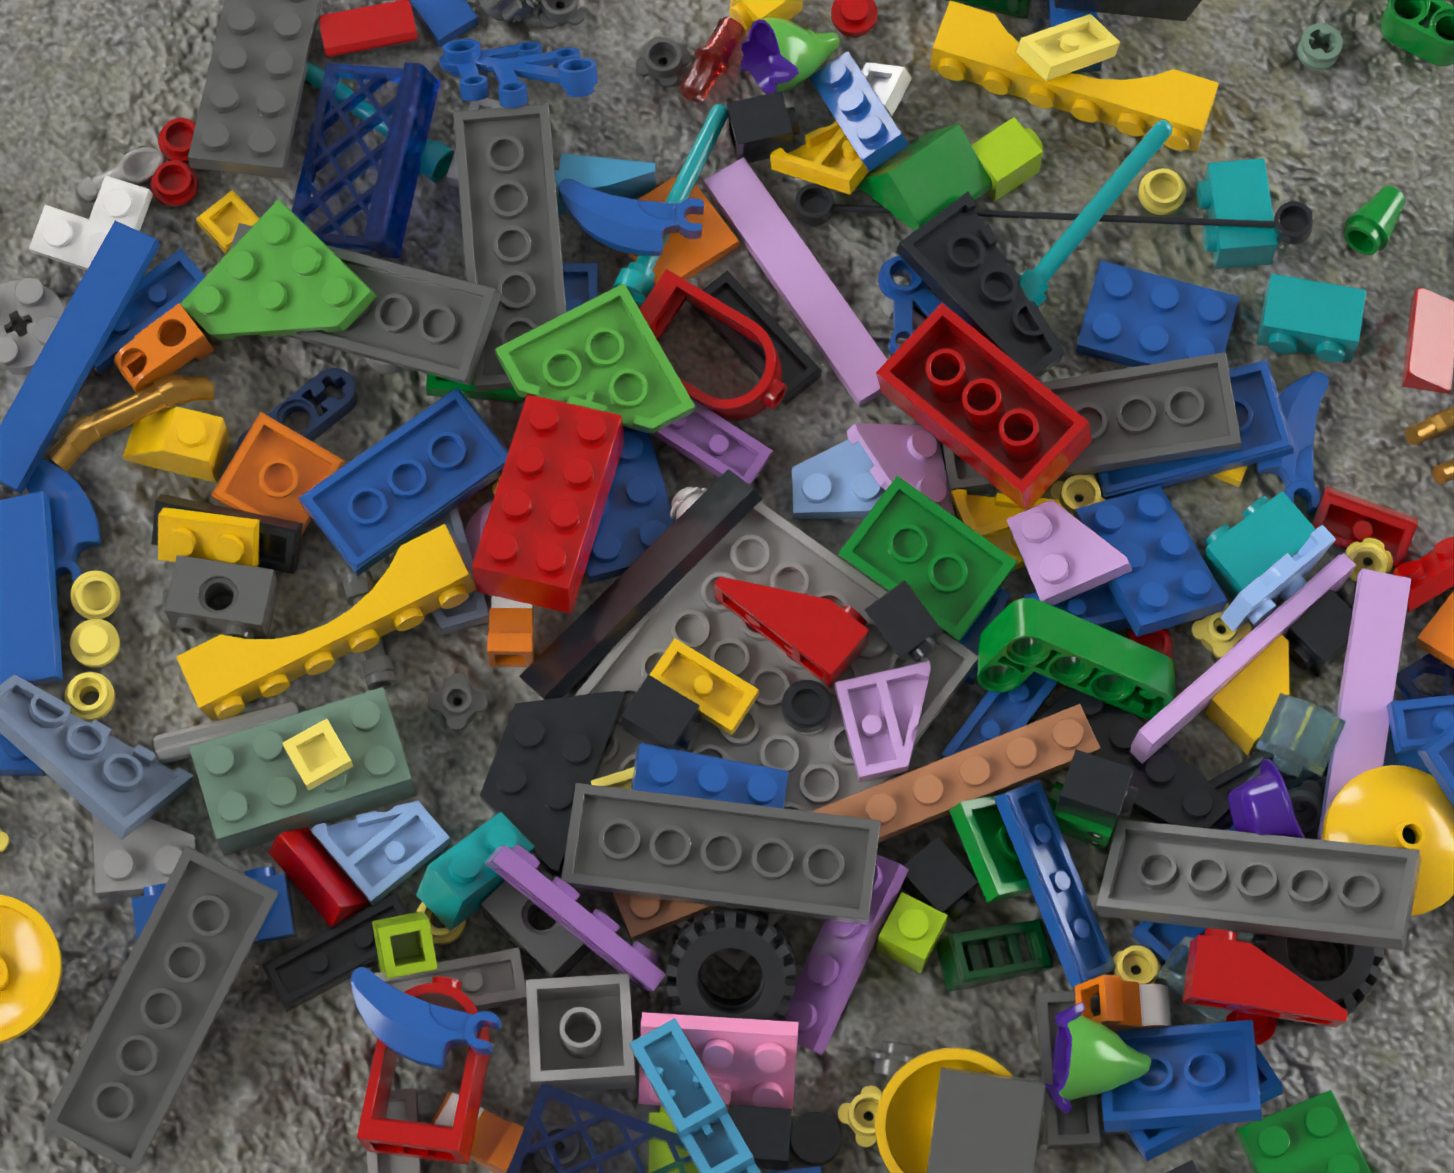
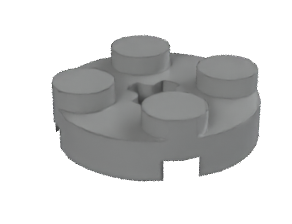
(26, 301)

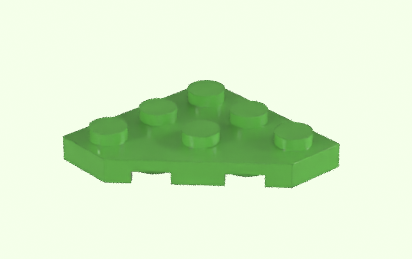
(278, 284)
(601, 361)

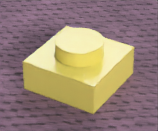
(317, 754)

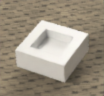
(888, 83)

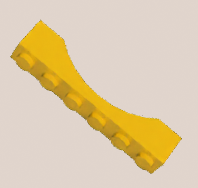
(981, 51)
(237, 670)

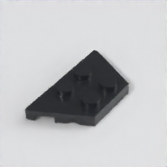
(540, 761)

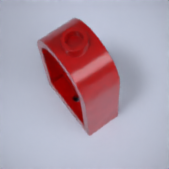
(661, 309)
(418, 1138)

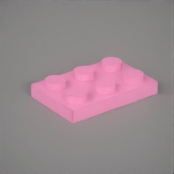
(745, 1058)

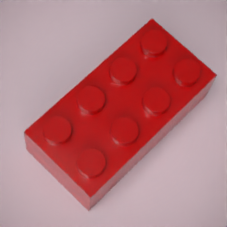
(984, 407)
(548, 504)

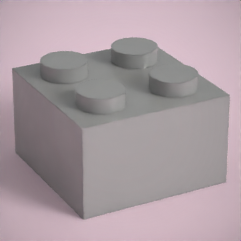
(581, 1033)

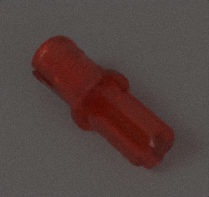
(712, 59)

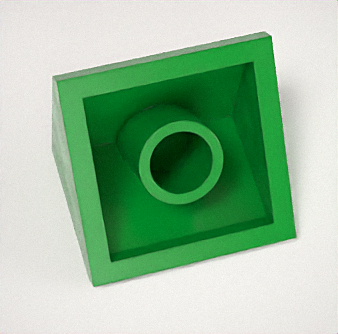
(927, 176)

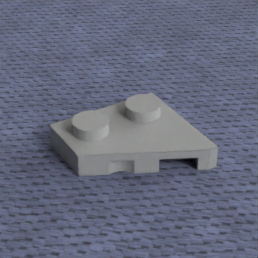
(139, 859)

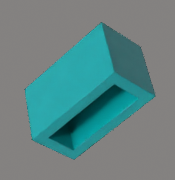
(1238, 193)
(1311, 318)
(1256, 543)
(460, 878)

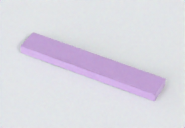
(798, 279)
(1367, 678)
(1201, 691)

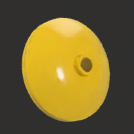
(1378, 807)
(27, 968)
(909, 1104)

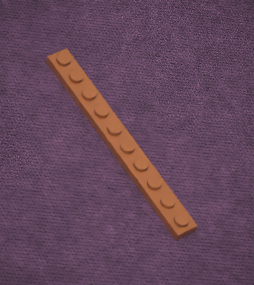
(921, 796)

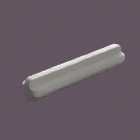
(176, 744)

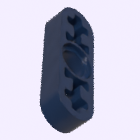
(315, 389)

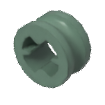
(1317, 58)

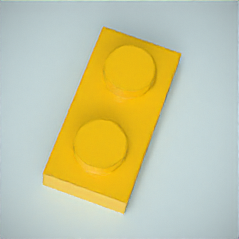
(207, 537)
(721, 694)

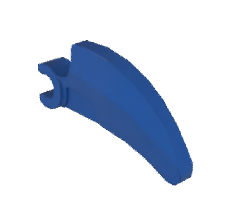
(627, 222)
(1300, 408)
(72, 517)
(415, 1027)

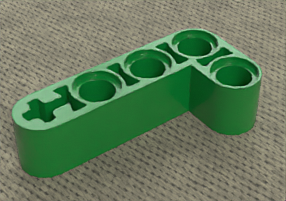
(1421, 33)
(1075, 652)

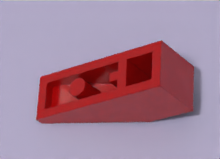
(801, 625)
(1247, 980)

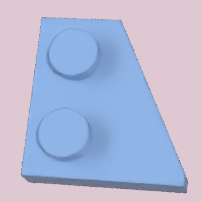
(835, 484)
(1277, 583)
(383, 847)

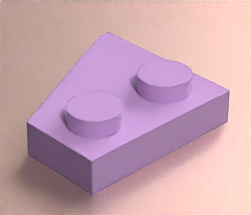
(905, 453)
(1063, 553)
(883, 718)

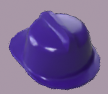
(1264, 805)

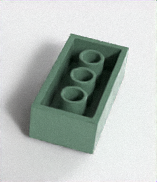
(259, 794)

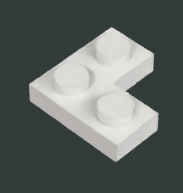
(76, 238)

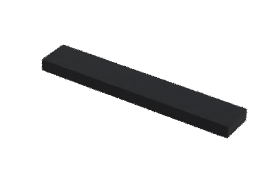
(641, 587)

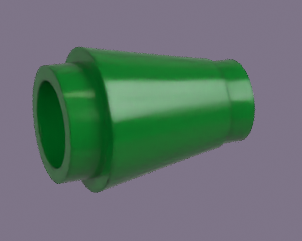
(1374, 221)

